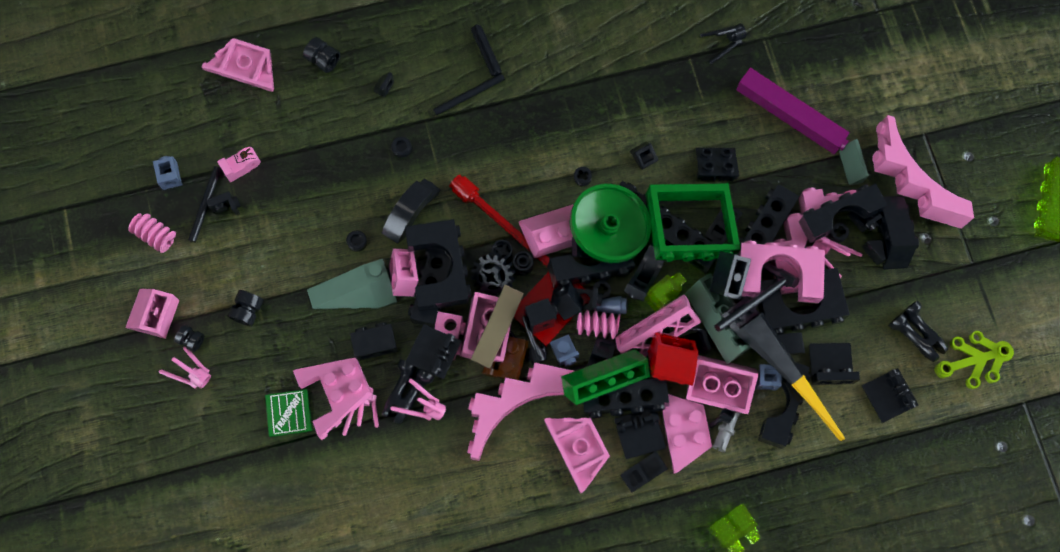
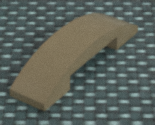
(497, 326)

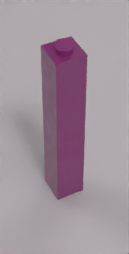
(793, 111)

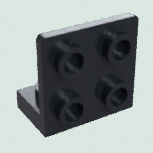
(831, 364)

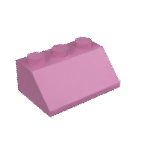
(548, 231)
(478, 317)
(723, 384)

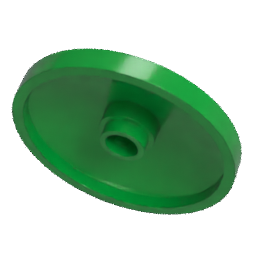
(610, 223)

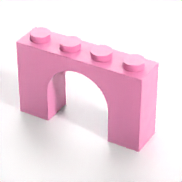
(806, 261)

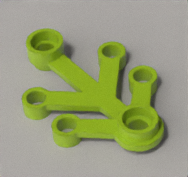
(978, 359)

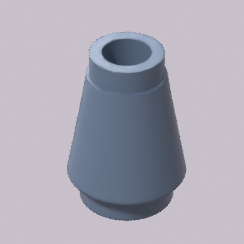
(614, 305)

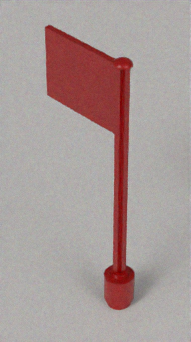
(543, 289)

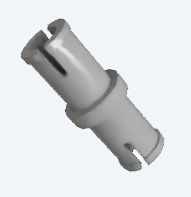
(725, 432)

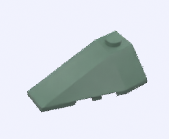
(358, 288)

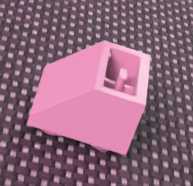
(153, 312)

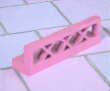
(666, 316)

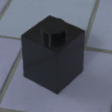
(567, 301)

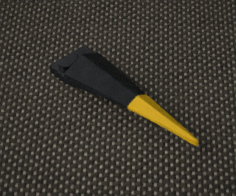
(761, 336)

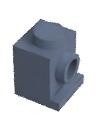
(165, 179)
(768, 378)

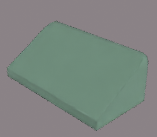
(854, 163)

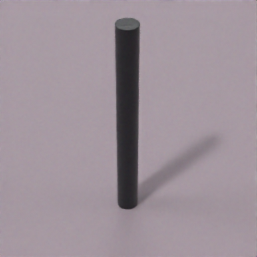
(468, 94)
(204, 206)

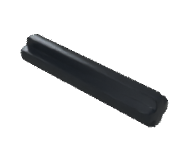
(486, 50)

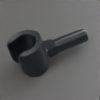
(725, 415)

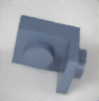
(564, 351)

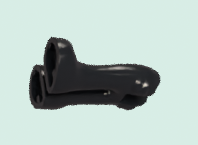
(930, 336)
(395, 398)

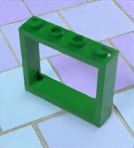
(691, 192)

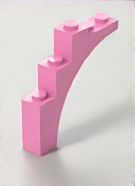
(911, 181)
(794, 233)
(490, 410)

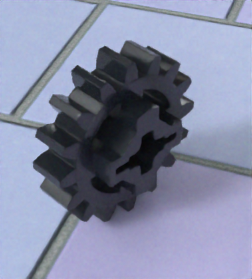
(483, 273)

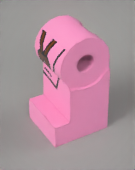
(239, 163)

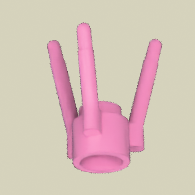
(827, 244)
(198, 377)
(372, 399)
(432, 407)

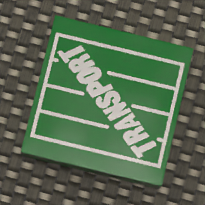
(288, 413)

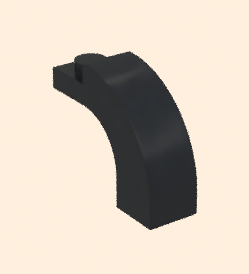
(408, 209)
(644, 276)

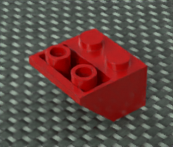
(673, 358)

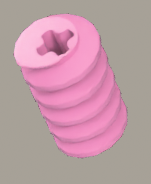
(152, 232)
(598, 324)

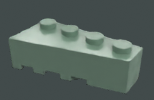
(710, 309)

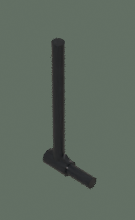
(783, 279)

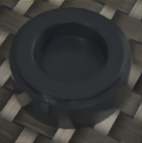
(401, 147)
(356, 241)

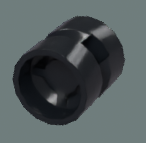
(321, 54)
(245, 308)

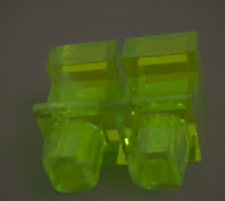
(665, 291)
(733, 527)

